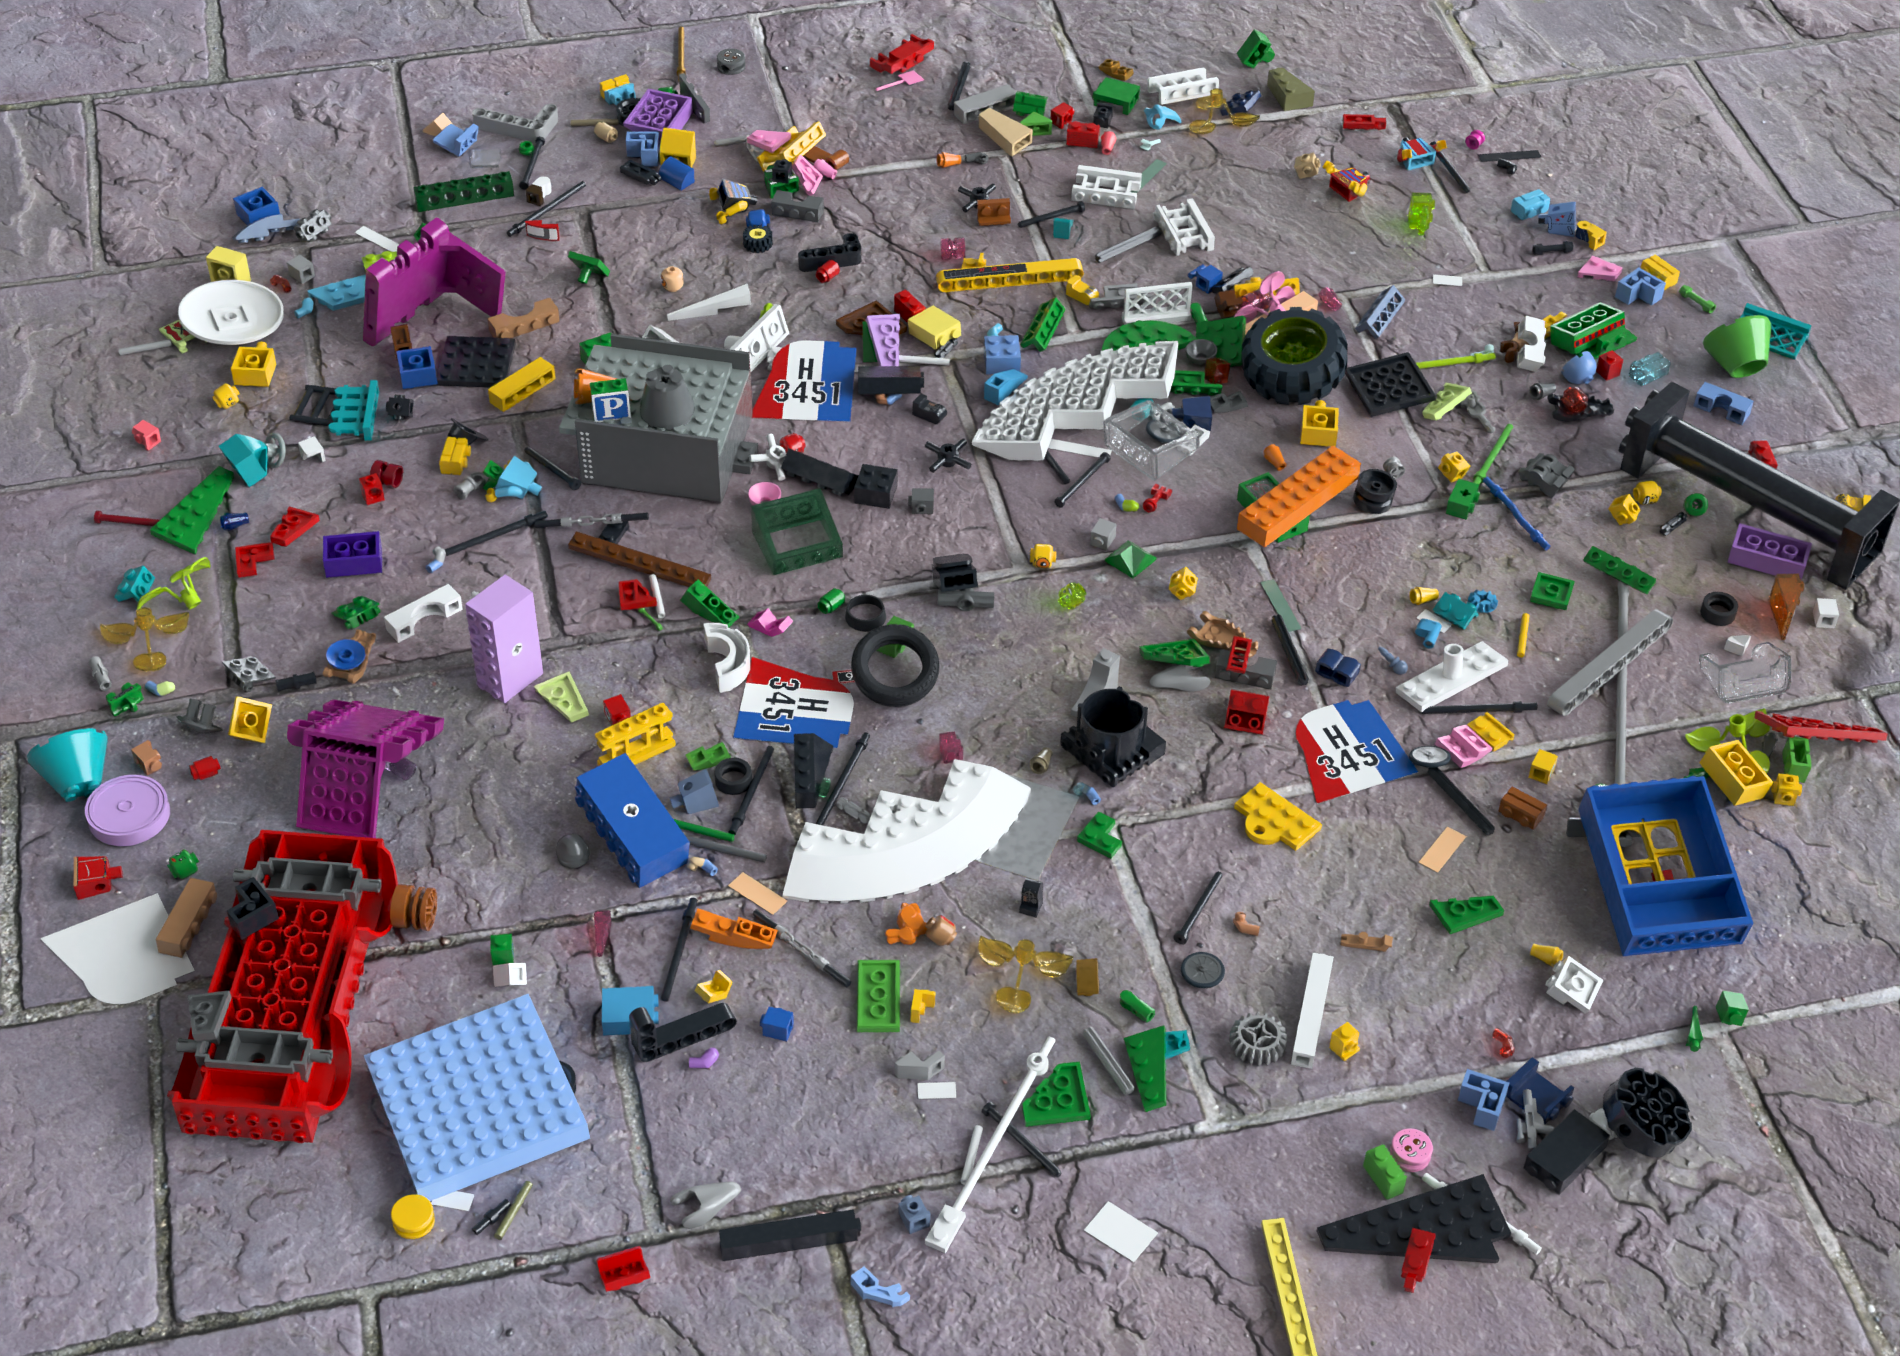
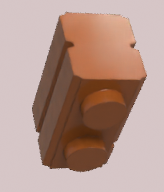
(1522, 808)

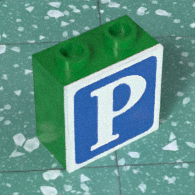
(610, 399)

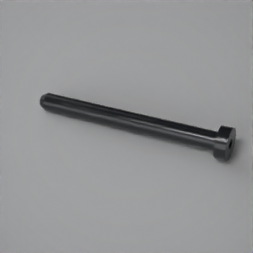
(1079, 207)
(574, 483)

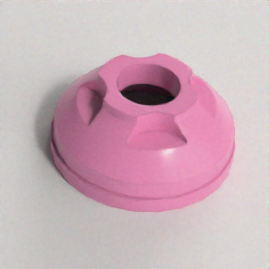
(763, 491)

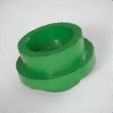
(526, 148)

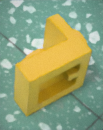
(970, 262)
(921, 999)

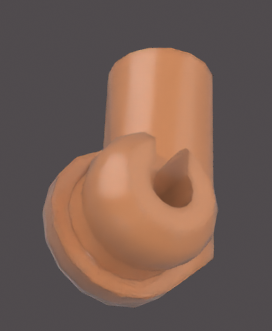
(1242, 925)

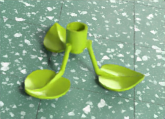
(189, 594)
(1738, 726)

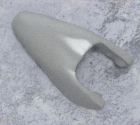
(1178, 678)
(711, 1198)

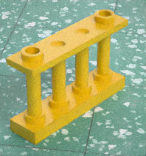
(798, 144)

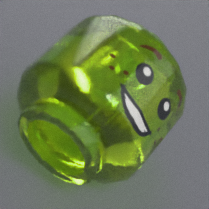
(1071, 595)

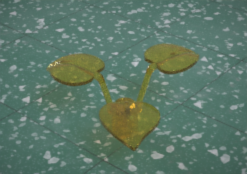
(1216, 100)
(121, 633)
(996, 952)

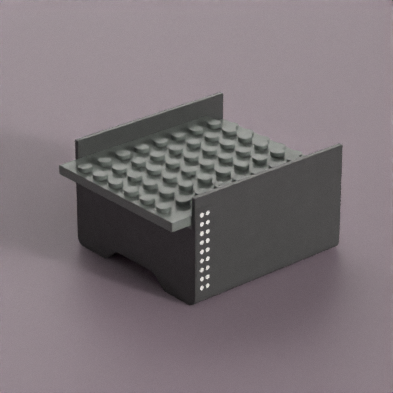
(680, 462)

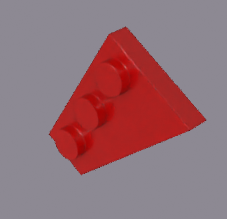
(293, 526)

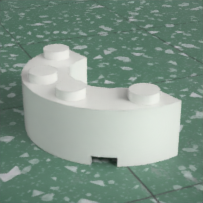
(735, 647)

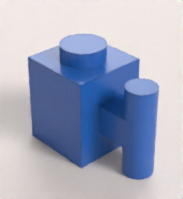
(1206, 277)

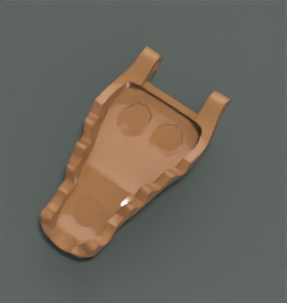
(1219, 633)
(354, 674)

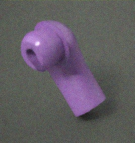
(705, 1060)

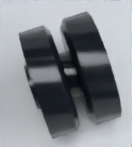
(1374, 491)

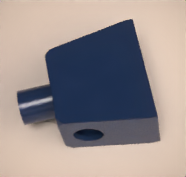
(1195, 412)

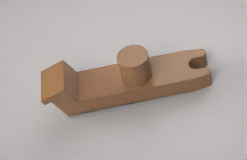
(1366, 942)

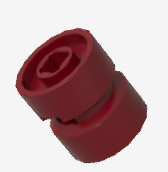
(389, 474)

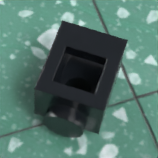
(1103, 115)
(782, 166)

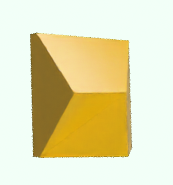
(249, 720)

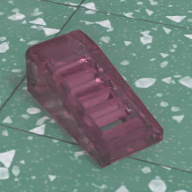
(602, 923)

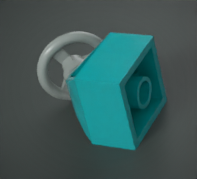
(251, 456)

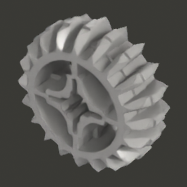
(1269, 1045)

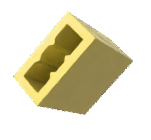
(934, 327)

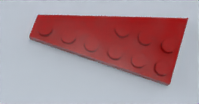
(1812, 727)

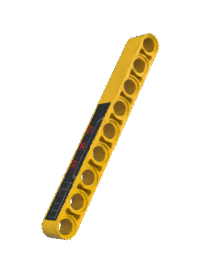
(1008, 275)

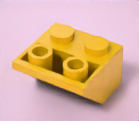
(679, 145)

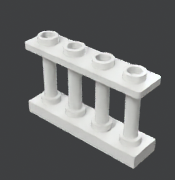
(1182, 85)

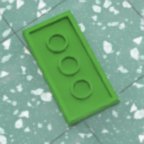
(878, 996)

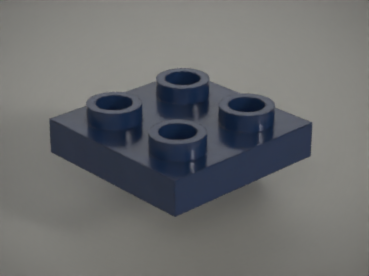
(1241, 102)

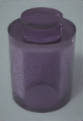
(404, 768)

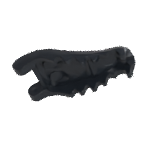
(1594, 408)

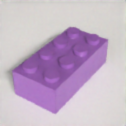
(1769, 551)

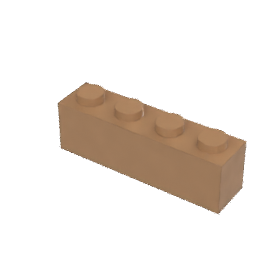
(186, 917)

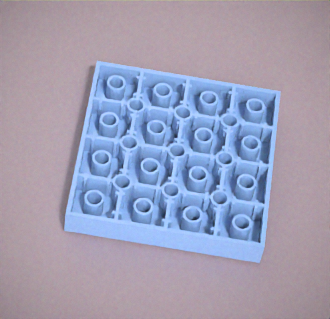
(476, 1098)

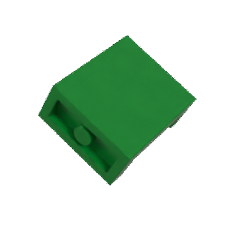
(1118, 93)

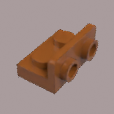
(993, 212)

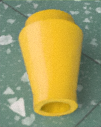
(1422, 595)
(1547, 954)

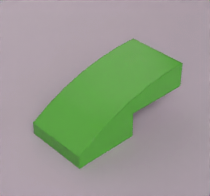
(704, 759)

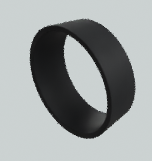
(865, 625)

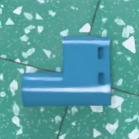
(1429, 630)

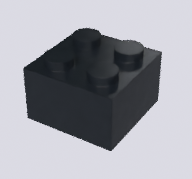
(876, 486)

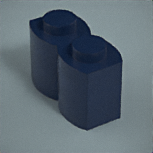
(1338, 667)

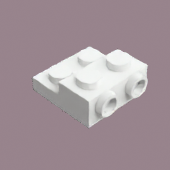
(1573, 984)

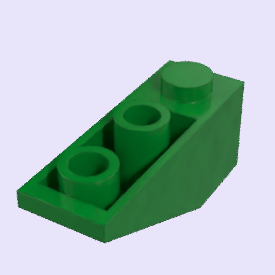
(708, 605)

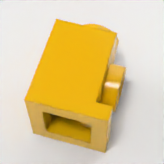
(1345, 1041)

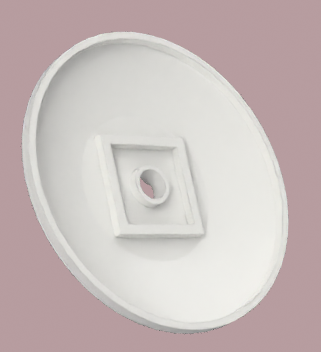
(208, 311)

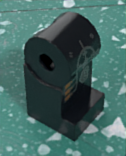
(928, 410)
(1031, 897)

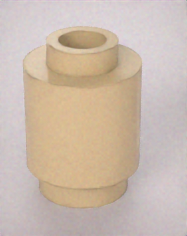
(606, 132)

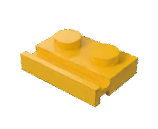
(1491, 731)

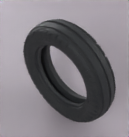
(889, 695)

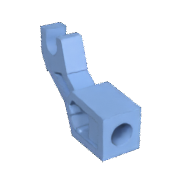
(877, 1293)

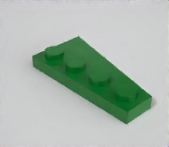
(1148, 1063)

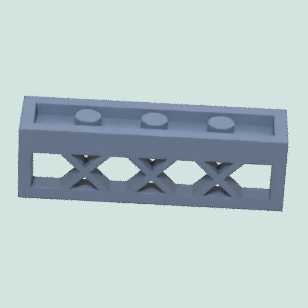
(1379, 307)

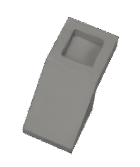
(913, 1068)

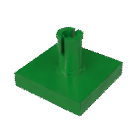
(587, 265)

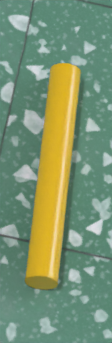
(1523, 635)

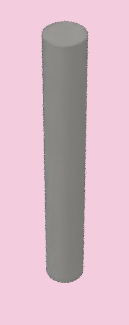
(145, 347)

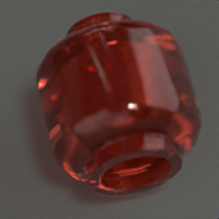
(1575, 399)

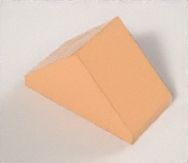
(437, 125)

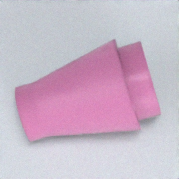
(824, 169)

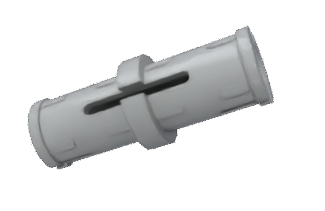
(100, 673)

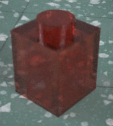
(1217, 370)

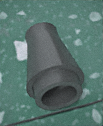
(1541, 390)

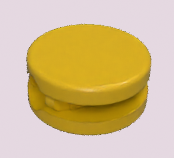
(412, 1216)

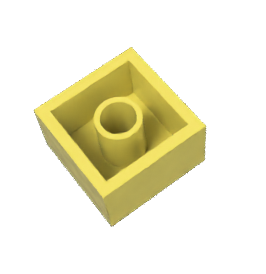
(227, 265)

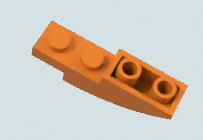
(737, 933)

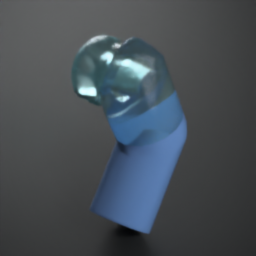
(1088, 790)

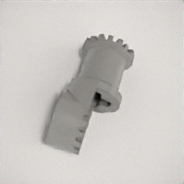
(470, 485)

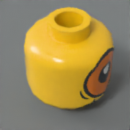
(1042, 556)

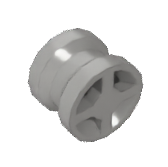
(1394, 467)

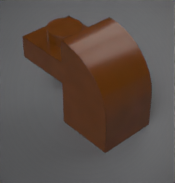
(1227, 303)
(400, 338)

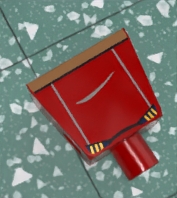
(94, 876)

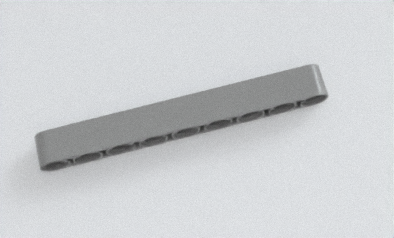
(1610, 662)

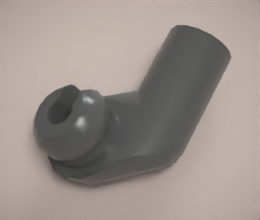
(978, 157)

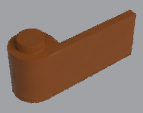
(835, 160)

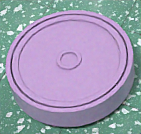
(127, 810)

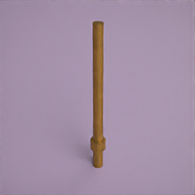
(680, 69)

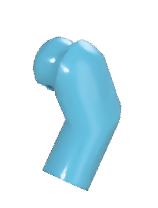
(307, 308)
(995, 330)

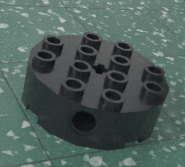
(1647, 1112)

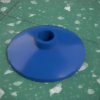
(345, 654)

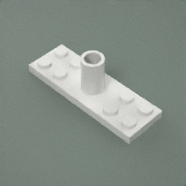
(761, 336)
(1454, 674)

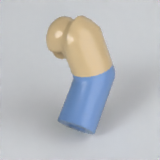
(703, 863)

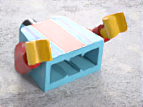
(1418, 153)

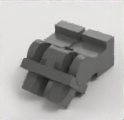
(1546, 473)

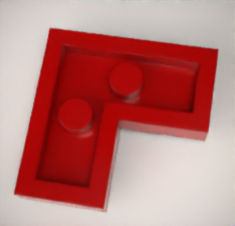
(248, 556)

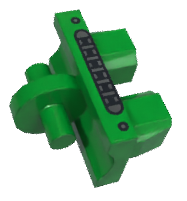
(127, 699)

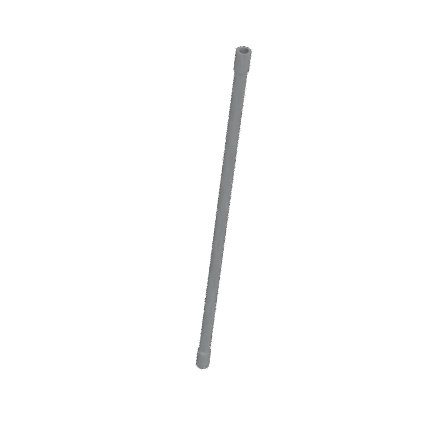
(1623, 594)

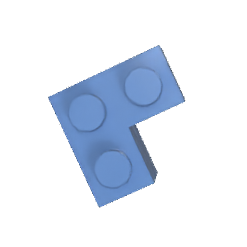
(645, 146)
(1640, 285)
(1485, 1094)

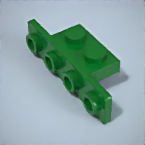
(1609, 342)
(1193, 383)
(1619, 570)

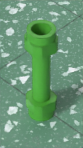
(1708, 306)

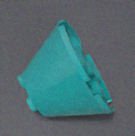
(71, 762)

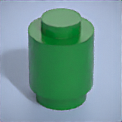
(831, 601)

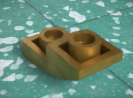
(1114, 70)
(1087, 977)

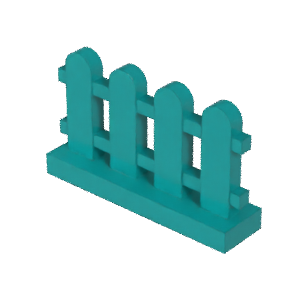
(357, 421)

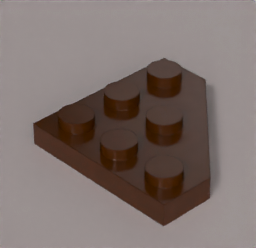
(853, 322)

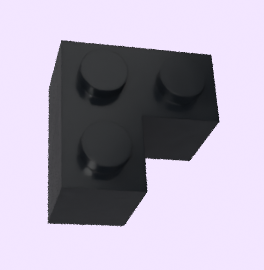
(254, 909)

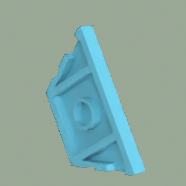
(341, 294)

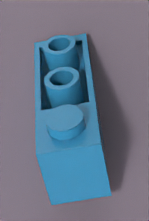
(1002, 385)

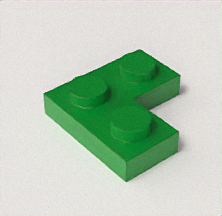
(1096, 835)

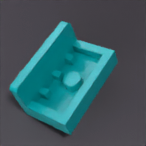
(135, 584)
(1455, 610)

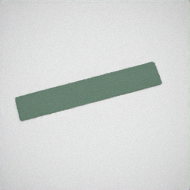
(1150, 172)
(1281, 605)

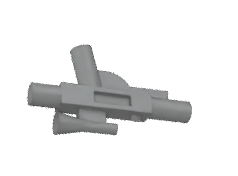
(1533, 1122)

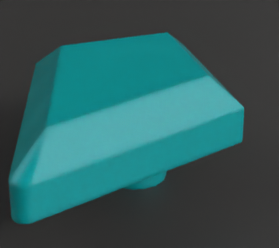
(1176, 1043)

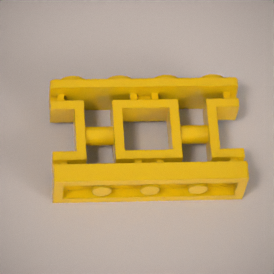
(653, 740)

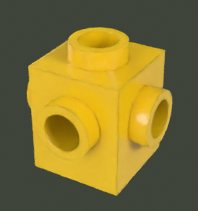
(1453, 466)
(1624, 509)
(1183, 583)
(1786, 789)

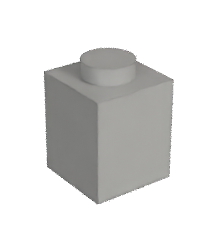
(300, 269)
(1103, 534)

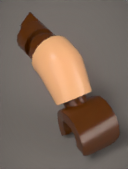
(1512, 346)

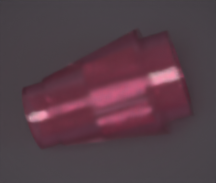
(1329, 297)

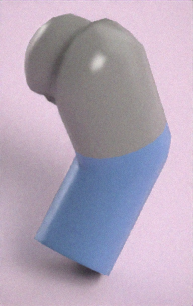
(438, 561)

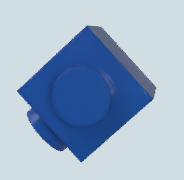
(777, 1023)

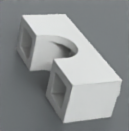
(1532, 331)

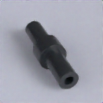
(491, 1217)

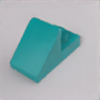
(1062, 228)

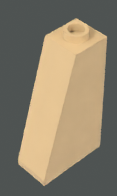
(1005, 131)

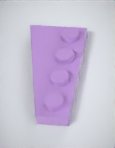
(885, 338)

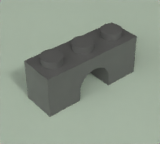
(808, 210)
(1258, 675)

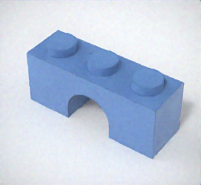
(1711, 396)

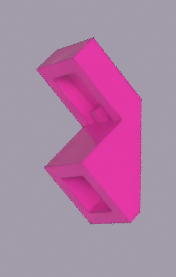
(768, 624)

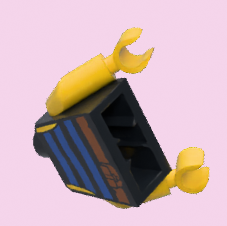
(733, 198)

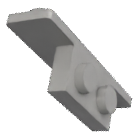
(1114, 297)

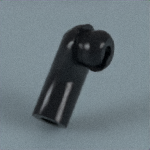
(1511, 167)

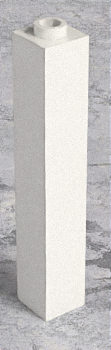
(1312, 1010)

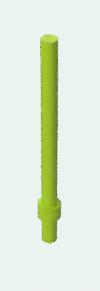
(1476, 358)

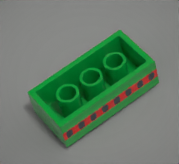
(1585, 327)

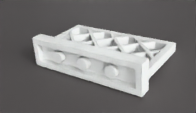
(1165, 314)

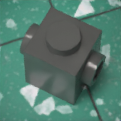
(922, 501)

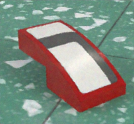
(537, 230)

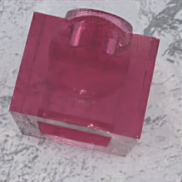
(950, 747)

